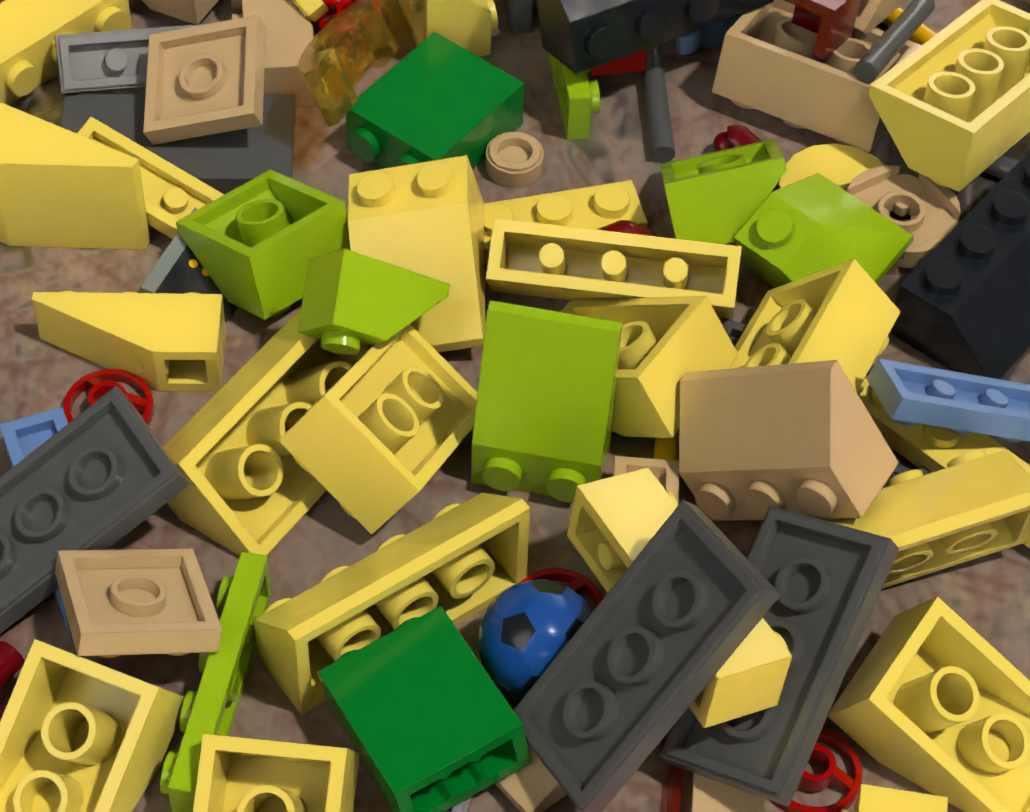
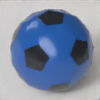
(527, 631)

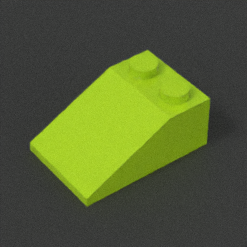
(544, 400)

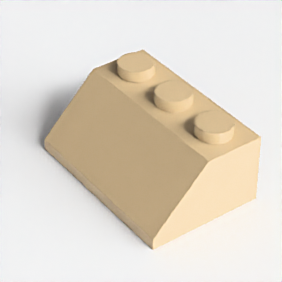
(772, 69)
(781, 441)

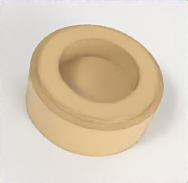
(514, 159)

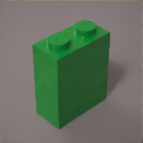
(434, 108)
(425, 715)

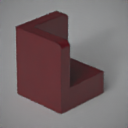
(829, 19)

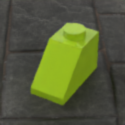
(362, 300)

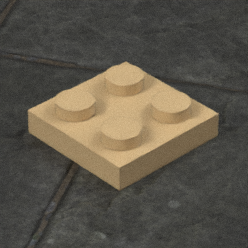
(205, 80)
(137, 602)

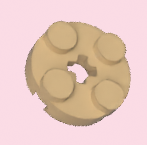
(931, 207)

